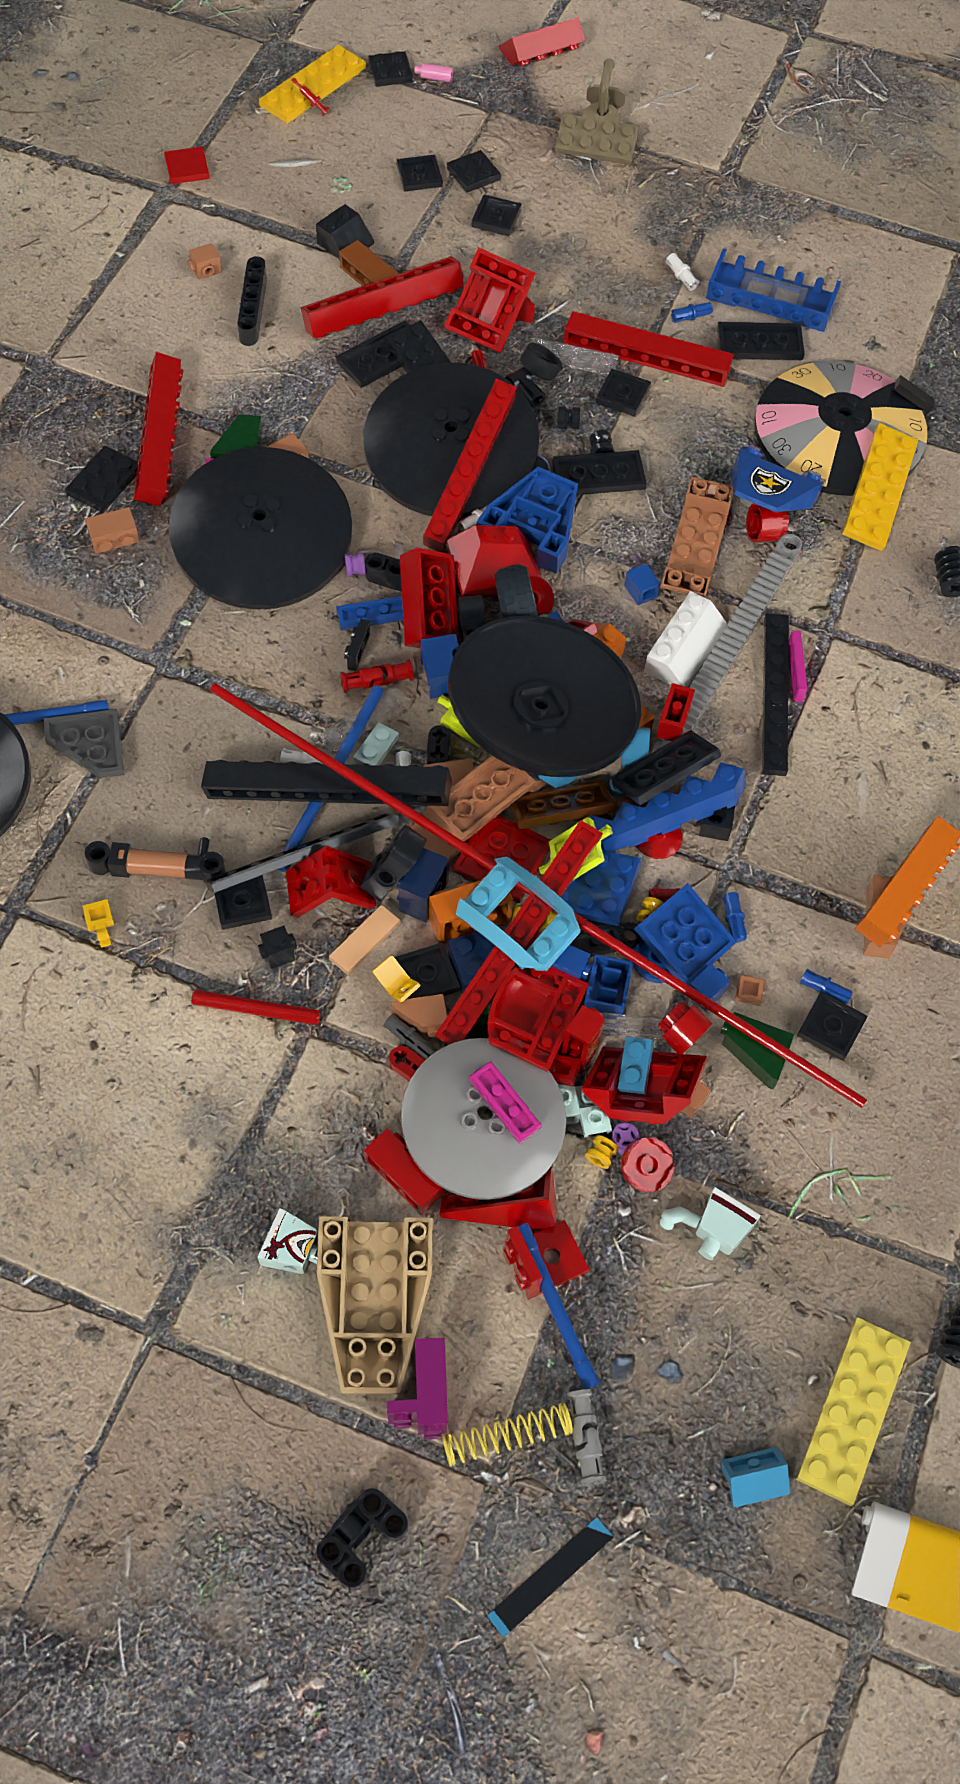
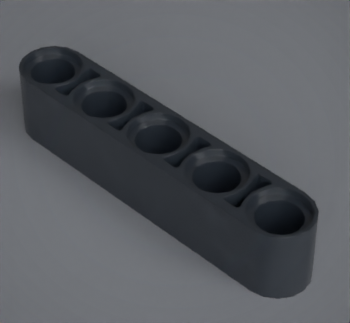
(252, 301)
(386, 572)

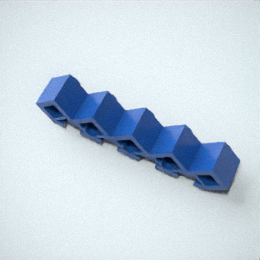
(668, 810)

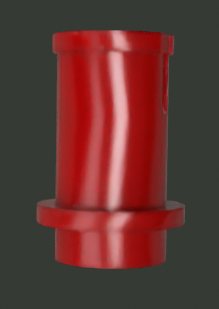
(662, 894)

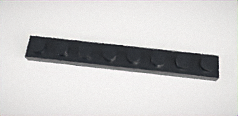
(775, 695)

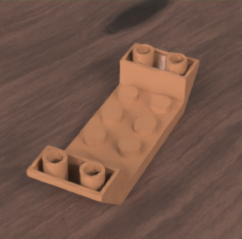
(698, 537)
(476, 802)

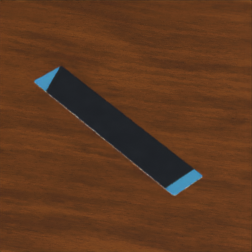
(550, 1577)

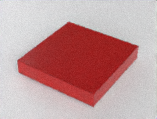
(186, 165)

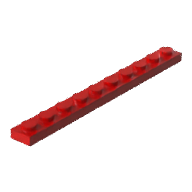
(522, 930)

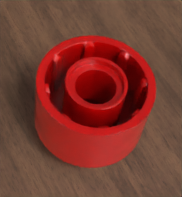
(765, 525)
(683, 1026)

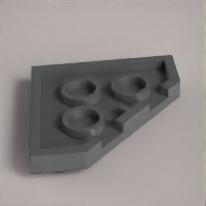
(88, 740)

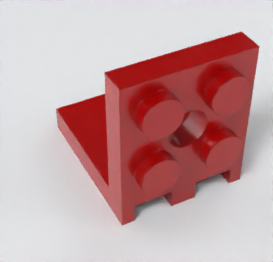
(325, 877)
(553, 1238)

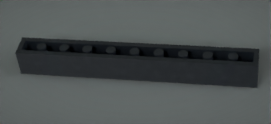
(321, 784)

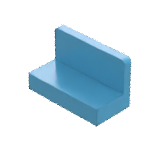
(756, 1476)

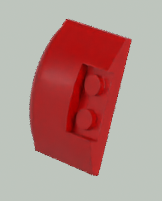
(533, 1013)

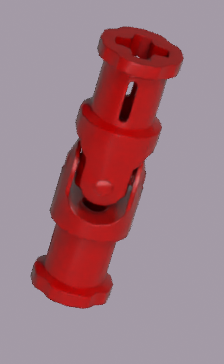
(369, 677)

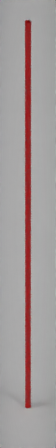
(585, 925)

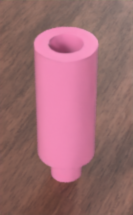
(435, 72)

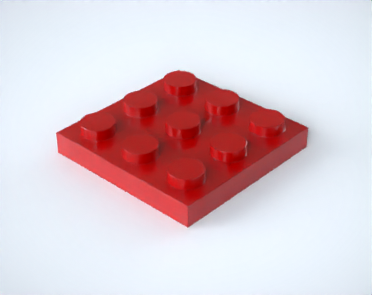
(504, 839)

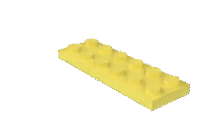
(853, 1411)

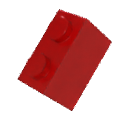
(675, 712)

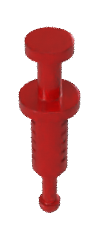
(311, 97)

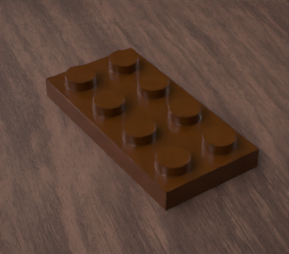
(562, 804)

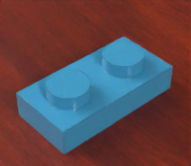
(635, 1065)

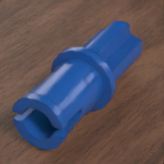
(691, 312)
(735, 916)
(825, 985)

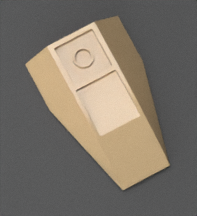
(373, 1297)

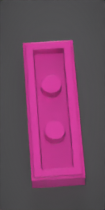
(797, 666)
(505, 1102)

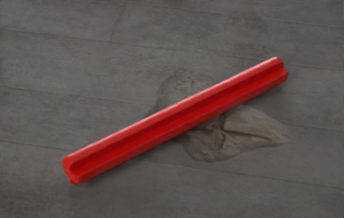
(256, 1007)

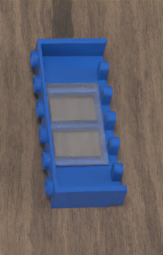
(772, 294)

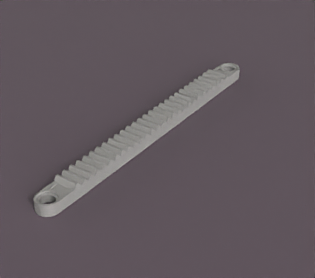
(739, 630)

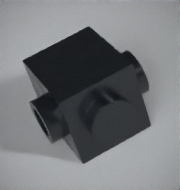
(277, 947)

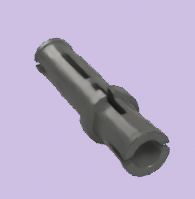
(409, 1037)

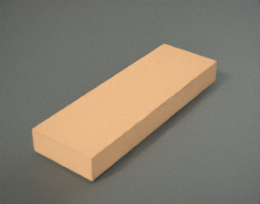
(364, 939)

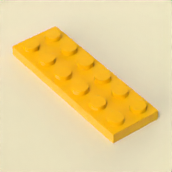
(319, 77)
(880, 487)

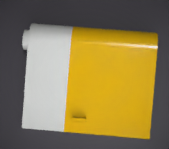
(910, 1566)

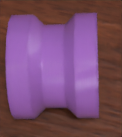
(355, 564)
(626, 1132)

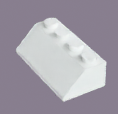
(686, 641)

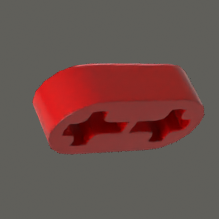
(402, 1068)

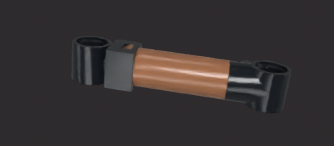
(124, 860)

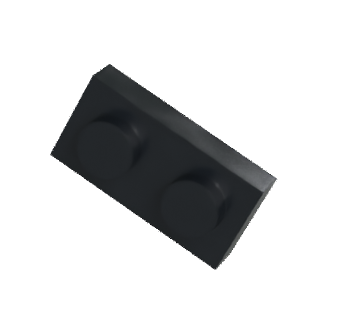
(359, 638)

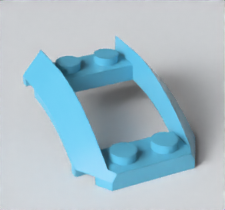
(493, 890)

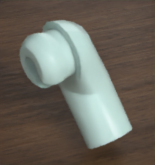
(677, 1215)

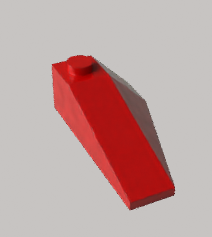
(531, 1206)

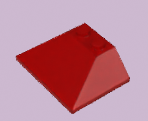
(490, 300)
(483, 551)
(669, 1086)

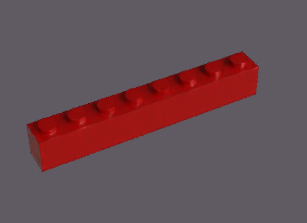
(382, 297)
(649, 348)
(158, 429)
(469, 466)

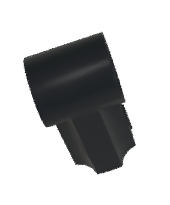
(524, 382)

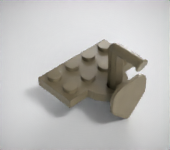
(600, 134)

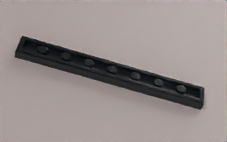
(301, 852)

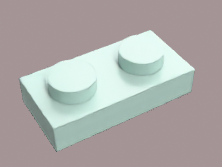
(376, 745)

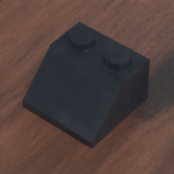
(342, 229)

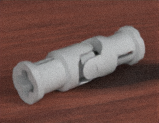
(586, 1441)

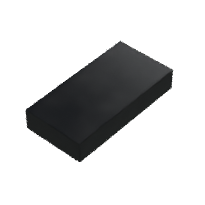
(914, 394)

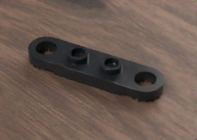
(593, 946)

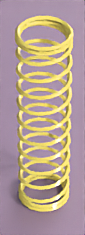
(563, 1414)

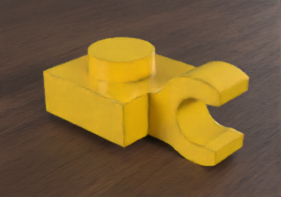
(98, 918)

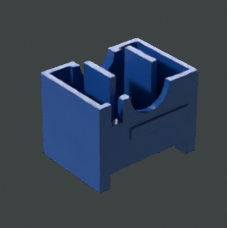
(436, 659)
(608, 984)

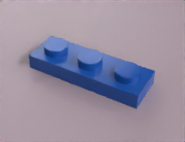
(375, 611)

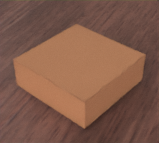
(749, 990)

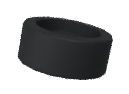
(541, 361)

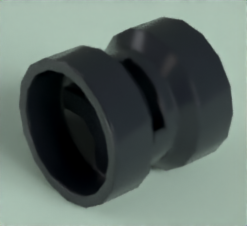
(563, 417)
(601, 442)

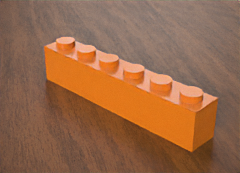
(908, 882)

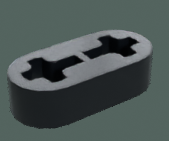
(433, 746)

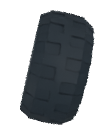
(515, 591)

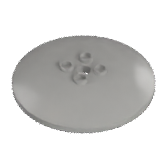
(471, 1153)

